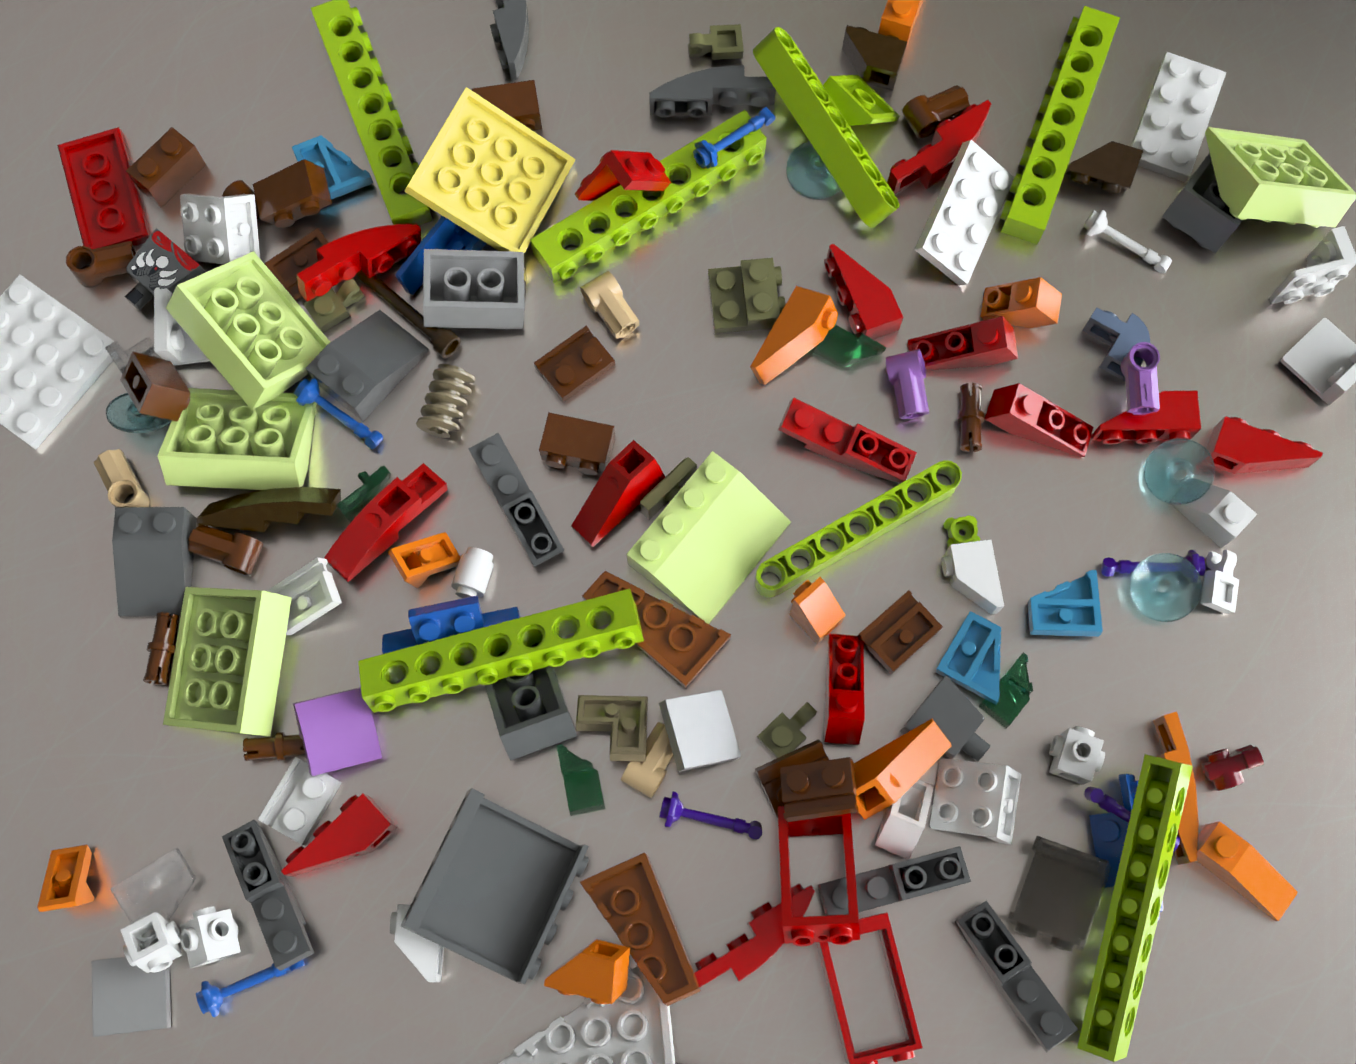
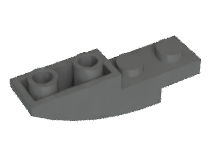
(512, 31)
(701, 89)
(516, 499)
(897, 882)
(269, 894)
(1015, 976)

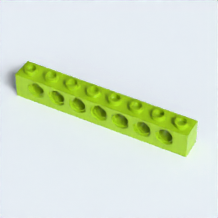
(333, 21)
(1096, 31)
(604, 211)
(484, 644)
(1134, 908)

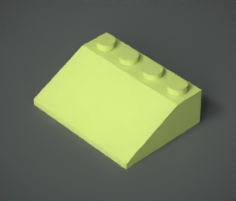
(1276, 179)
(248, 328)
(235, 447)
(708, 538)
(227, 660)

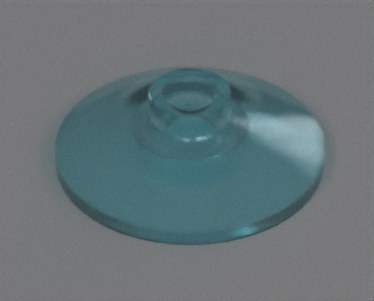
(806, 177)
(125, 417)
(1175, 456)
(1183, 591)

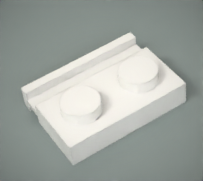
(311, 593)
(299, 802)

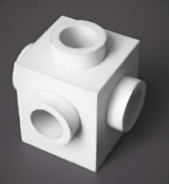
(1076, 755)
(209, 937)
(151, 943)

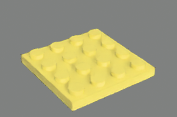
(490, 174)

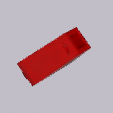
(867, 298)
(968, 345)
(1038, 419)
(1174, 420)
(1248, 449)
(617, 492)
(844, 690)
(352, 834)

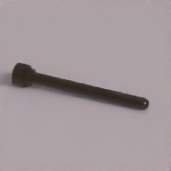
(443, 341)

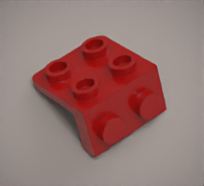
(623, 168)

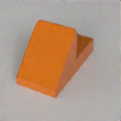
(424, 557)
(66, 879)

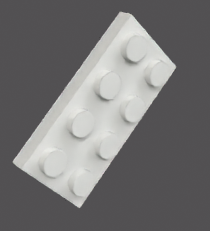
(1177, 116)
(964, 213)

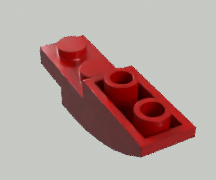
(936, 159)
(367, 250)
(845, 443)
(382, 519)
(749, 954)

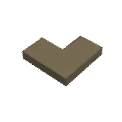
(622, 717)

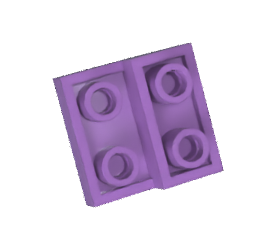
(337, 731)

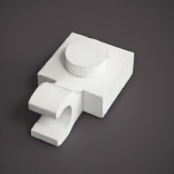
(1219, 586)

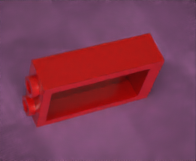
(829, 928)
(899, 1050)

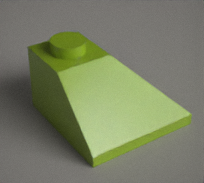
(858, 101)

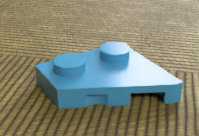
(339, 169)
(1068, 609)
(975, 658)

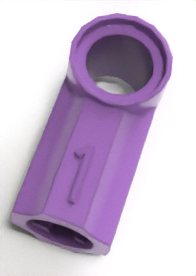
(907, 375)
(1140, 381)

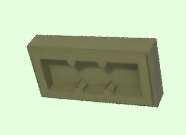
(667, 488)

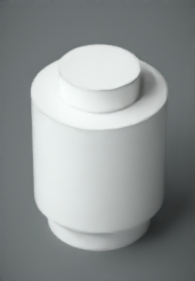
(473, 573)

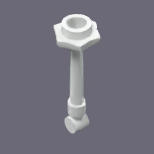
(1098, 223)

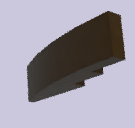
(258, 509)

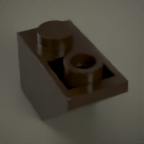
(874, 55)
(1109, 165)

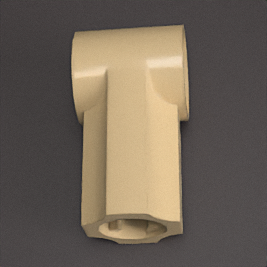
(607, 299)
(120, 479)
(649, 775)

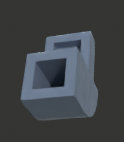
(1117, 334)

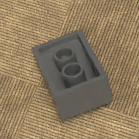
(1201, 210)
(366, 363)
(152, 559)
(530, 711)

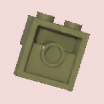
(745, 296)

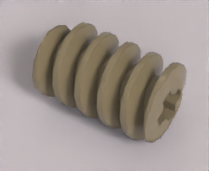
(444, 399)

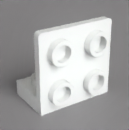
(219, 227)
(1325, 268)
(169, 337)
(1324, 361)
(976, 799)

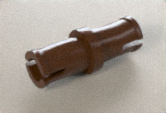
(971, 417)
(161, 648)
(277, 747)

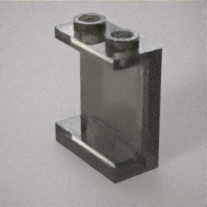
(1060, 895)

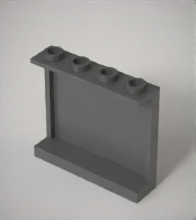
(496, 888)

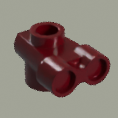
(1226, 767)

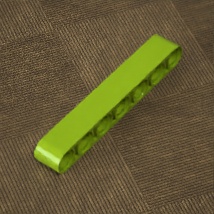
(825, 127)
(869, 517)

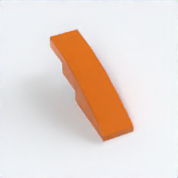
(1177, 749)

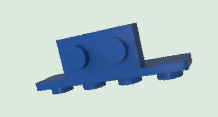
(443, 236)
(444, 620)
(1110, 830)

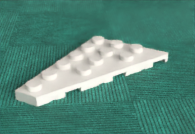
(624, 1032)

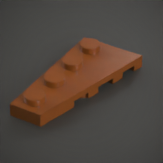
(671, 637)
(640, 917)

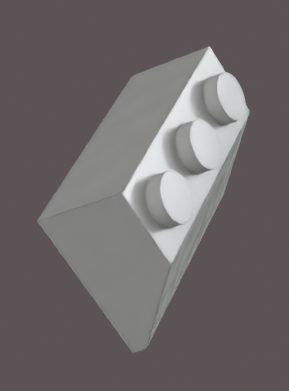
(473, 289)

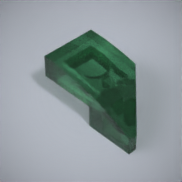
(846, 348)
(372, 485)
(1014, 693)
(580, 782)

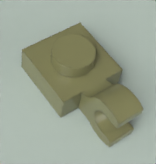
(722, 42)
(331, 307)
(784, 734)

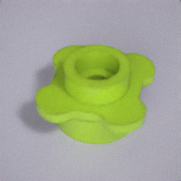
(967, 524)

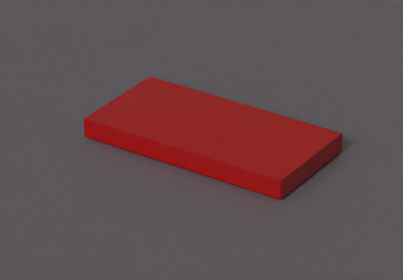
(102, 191)

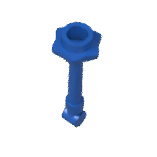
(706, 153)
(309, 392)
(211, 997)

